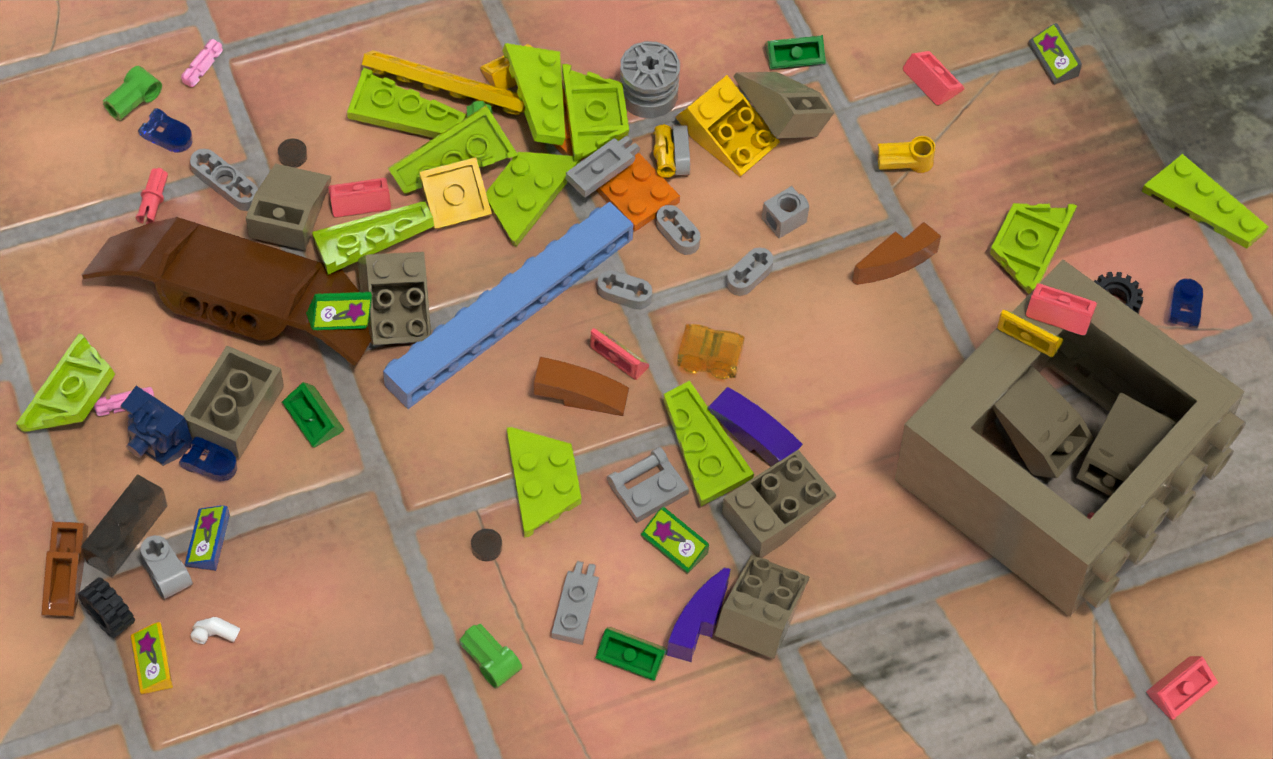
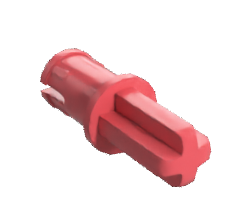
(152, 195)

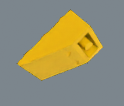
(728, 127)

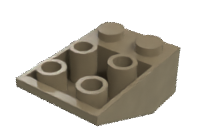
(785, 104)
(287, 206)
(398, 297)
(1042, 425)
(1123, 444)
(776, 503)
(761, 606)

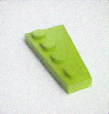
(351, 240)

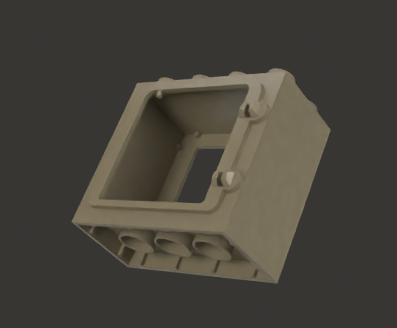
(1018, 515)

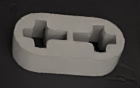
(681, 150)
(674, 232)
(746, 267)
(624, 289)

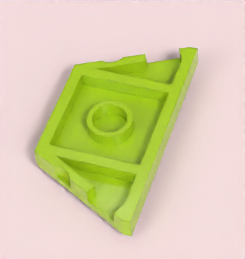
(594, 111)
(527, 190)
(1030, 241)
(69, 389)
(543, 477)

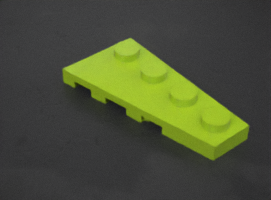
(540, 88)
(390, 106)
(472, 137)
(1193, 191)
(706, 448)

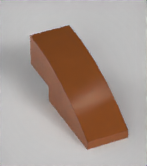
(897, 255)
(580, 387)
(64, 569)

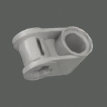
(166, 569)

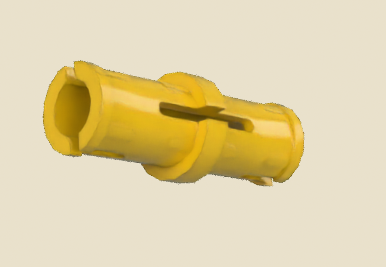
(664, 151)

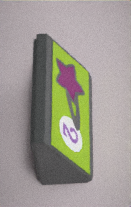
(1056, 54)

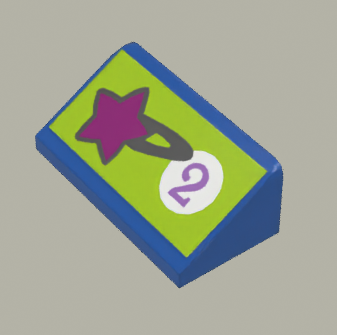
(208, 537)

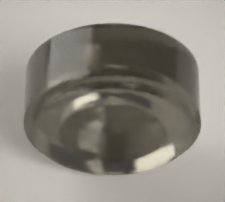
(292, 153)
(486, 544)

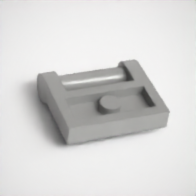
(652, 493)

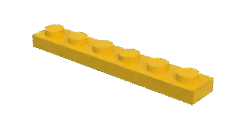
(436, 79)

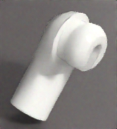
(213, 626)

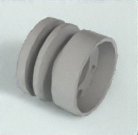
(650, 79)

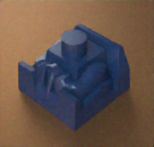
(155, 428)

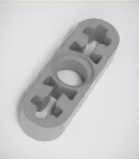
(221, 167)

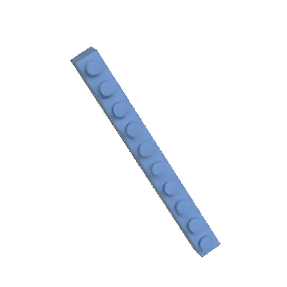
(507, 305)

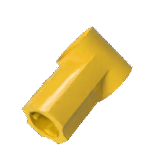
(907, 155)

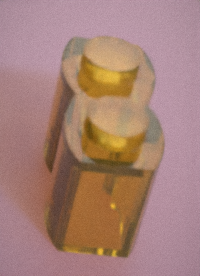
(710, 351)

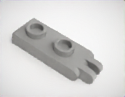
(602, 165)
(575, 605)

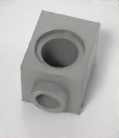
(781, 221)

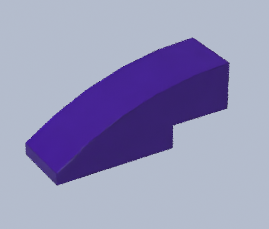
(754, 426)
(698, 617)

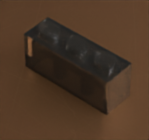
(124, 525)

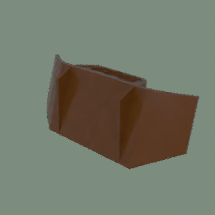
(208, 269)

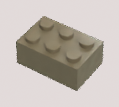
(234, 400)

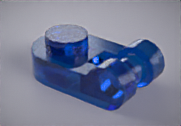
(175, 136)
(1187, 296)
(218, 465)

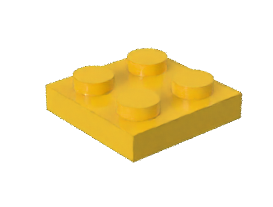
(455, 193)

